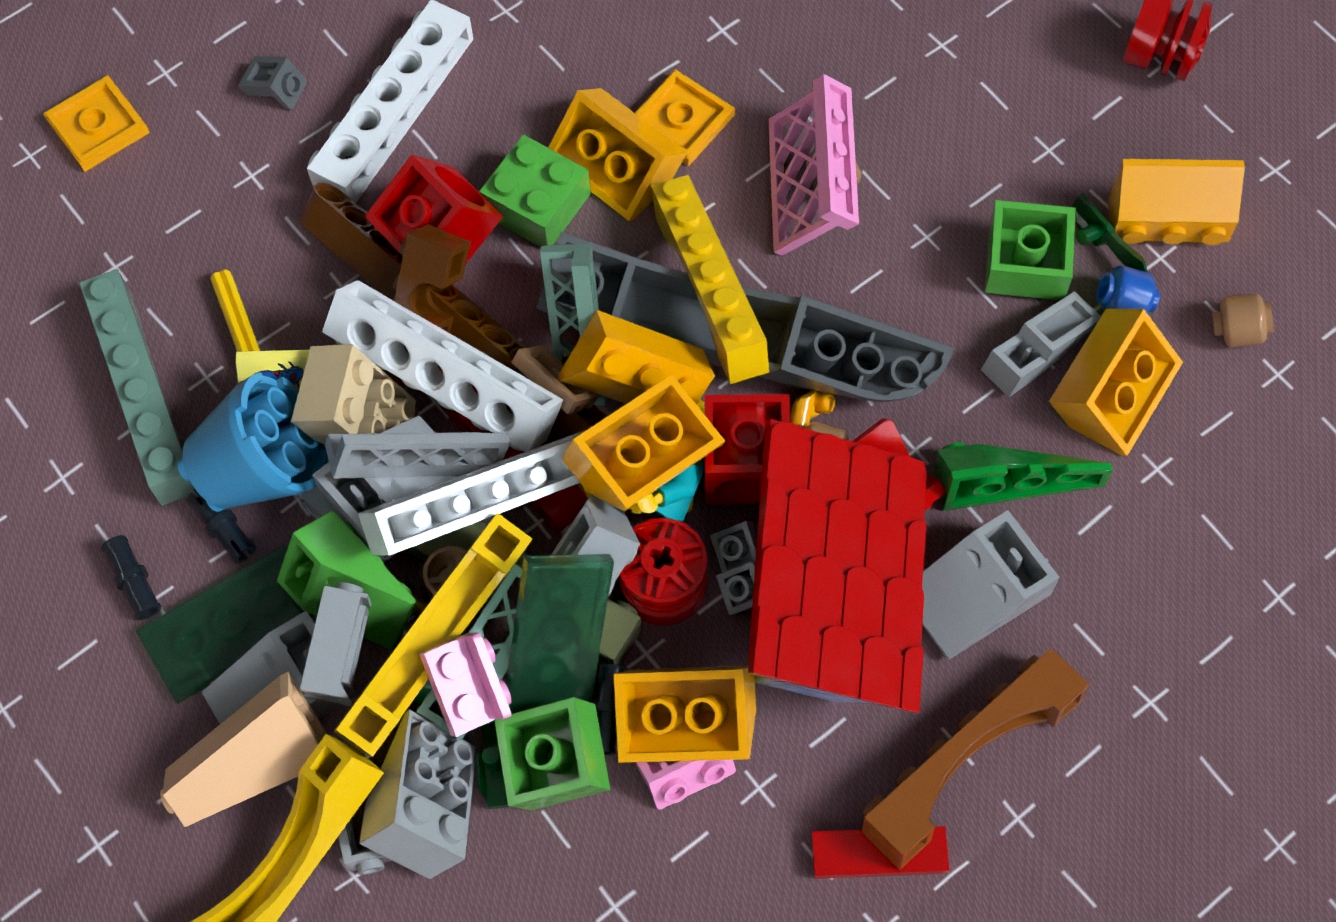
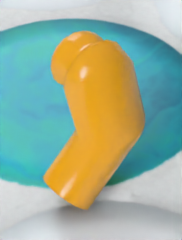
(810, 406)

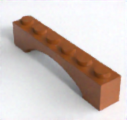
(1041, 694)

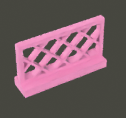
(831, 162)

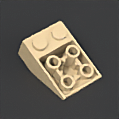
(348, 395)

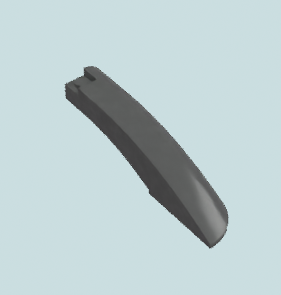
(806, 339)

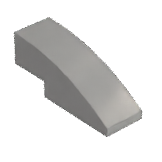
(1040, 343)

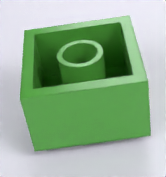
(537, 191)
(1030, 250)
(552, 754)

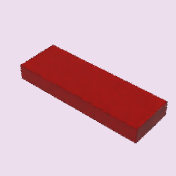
(854, 855)

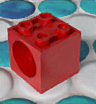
(436, 196)
(735, 467)

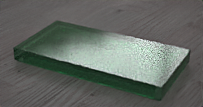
(218, 626)
(558, 629)

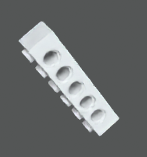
(450, 37)
(462, 365)
(467, 498)

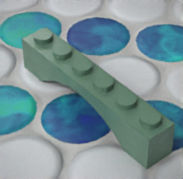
(137, 384)

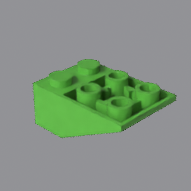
(331, 554)

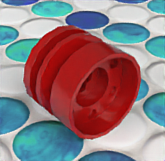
(1169, 35)
(673, 591)

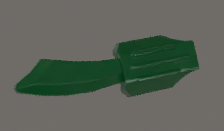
(1099, 231)
(489, 769)

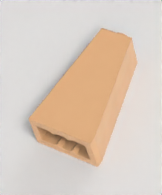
(245, 754)

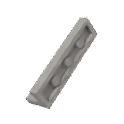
(413, 453)

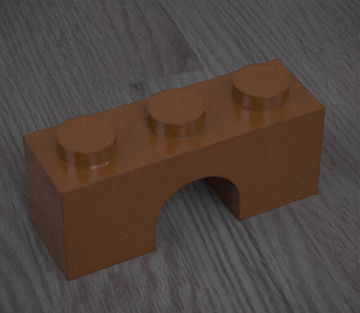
(429, 259)

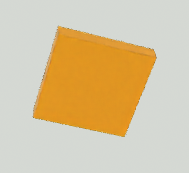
(686, 114)
(96, 123)

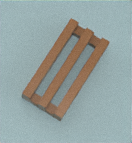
(543, 369)

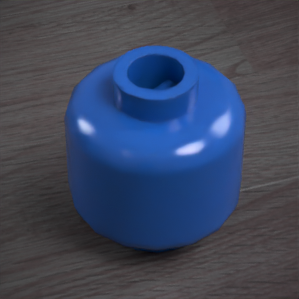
(1127, 289)

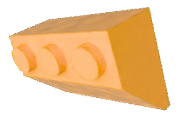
(617, 149)
(1176, 200)
(628, 359)
(1117, 379)
(642, 445)
(685, 714)

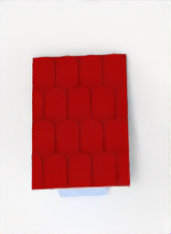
(839, 570)

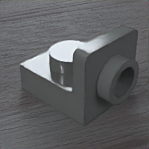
(274, 78)

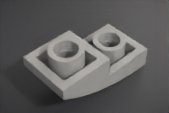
(737, 558)

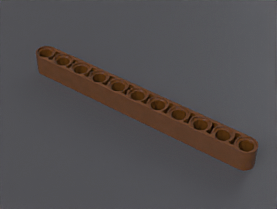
(350, 235)

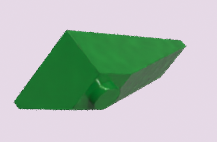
(997, 474)

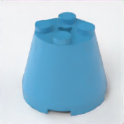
(251, 448)

